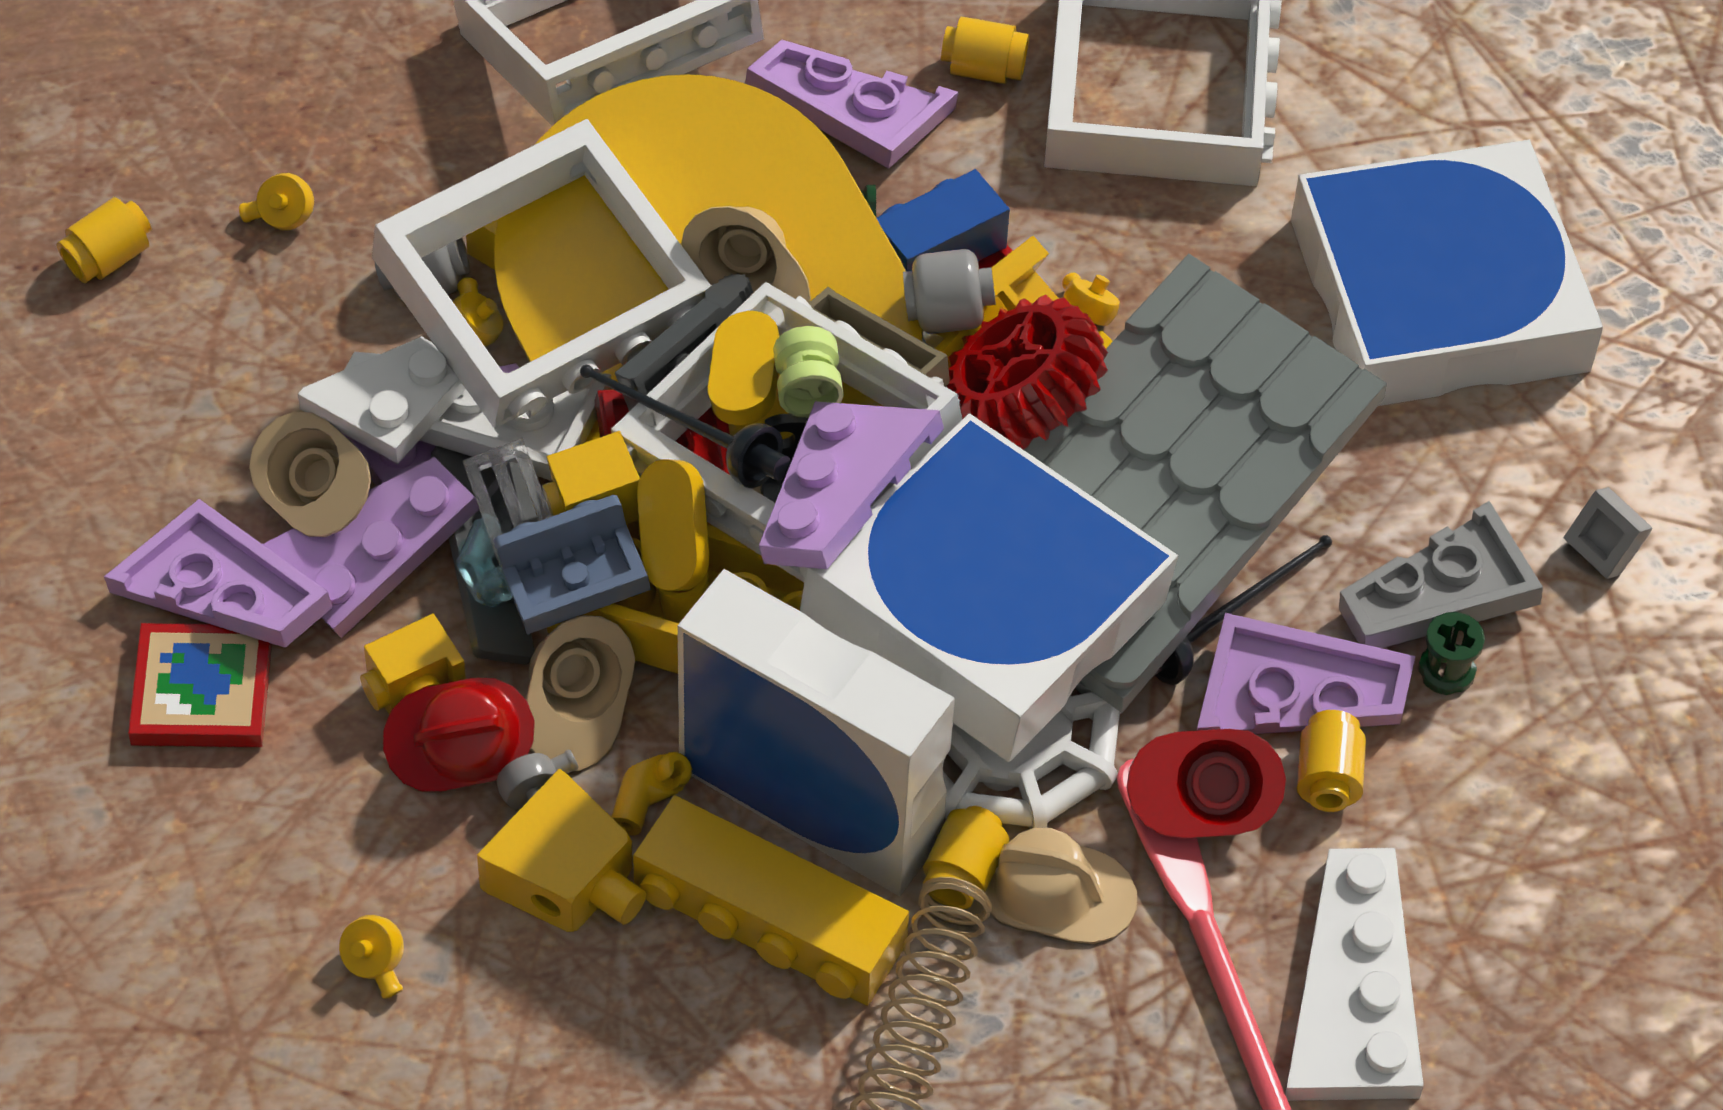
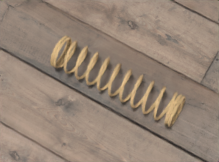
(949, 914)

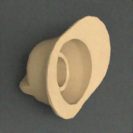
(746, 243)
(310, 473)
(580, 688)
(1061, 888)

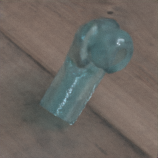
(477, 569)

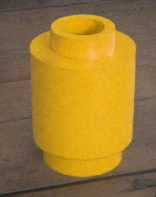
(985, 50)
(105, 239)
(1331, 761)
(967, 851)

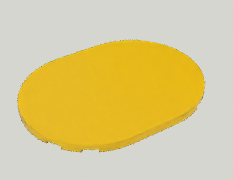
(689, 149)

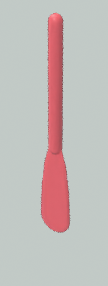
(1187, 883)

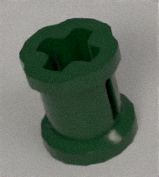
(1442, 647)

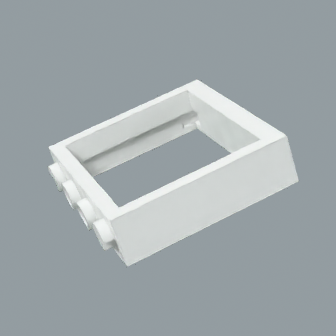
(655, 48)
(1161, 151)
(495, 193)
(870, 370)

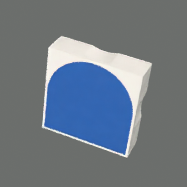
(1447, 270)
(992, 583)
(813, 731)

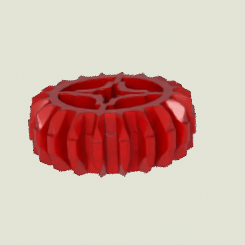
(1029, 369)

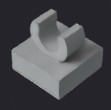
(1608, 532)

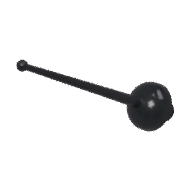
(751, 453)
(1181, 661)

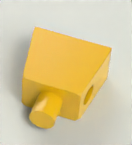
(562, 859)

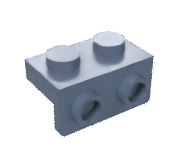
(571, 563)

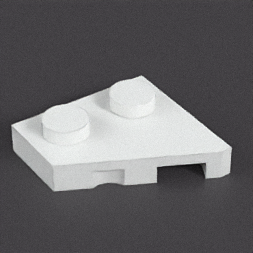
(387, 398)

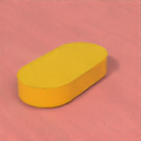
(743, 368)
(673, 525)

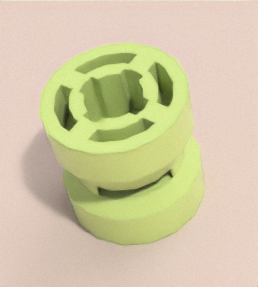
(807, 360)

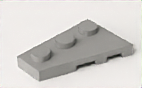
(1461, 571)

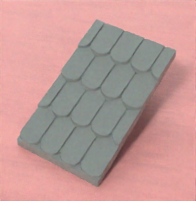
(1205, 442)

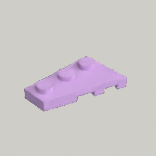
(859, 109)
(837, 474)
(385, 542)
(220, 577)
(1281, 676)

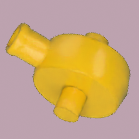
(281, 201)
(1091, 297)
(479, 311)
(372, 950)

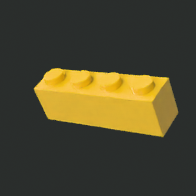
(770, 901)

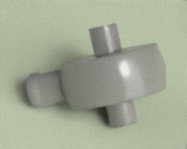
(528, 773)

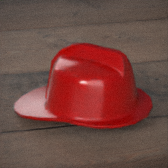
(457, 733)
(1206, 783)

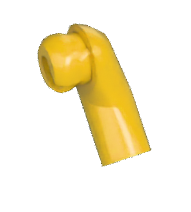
(648, 784)

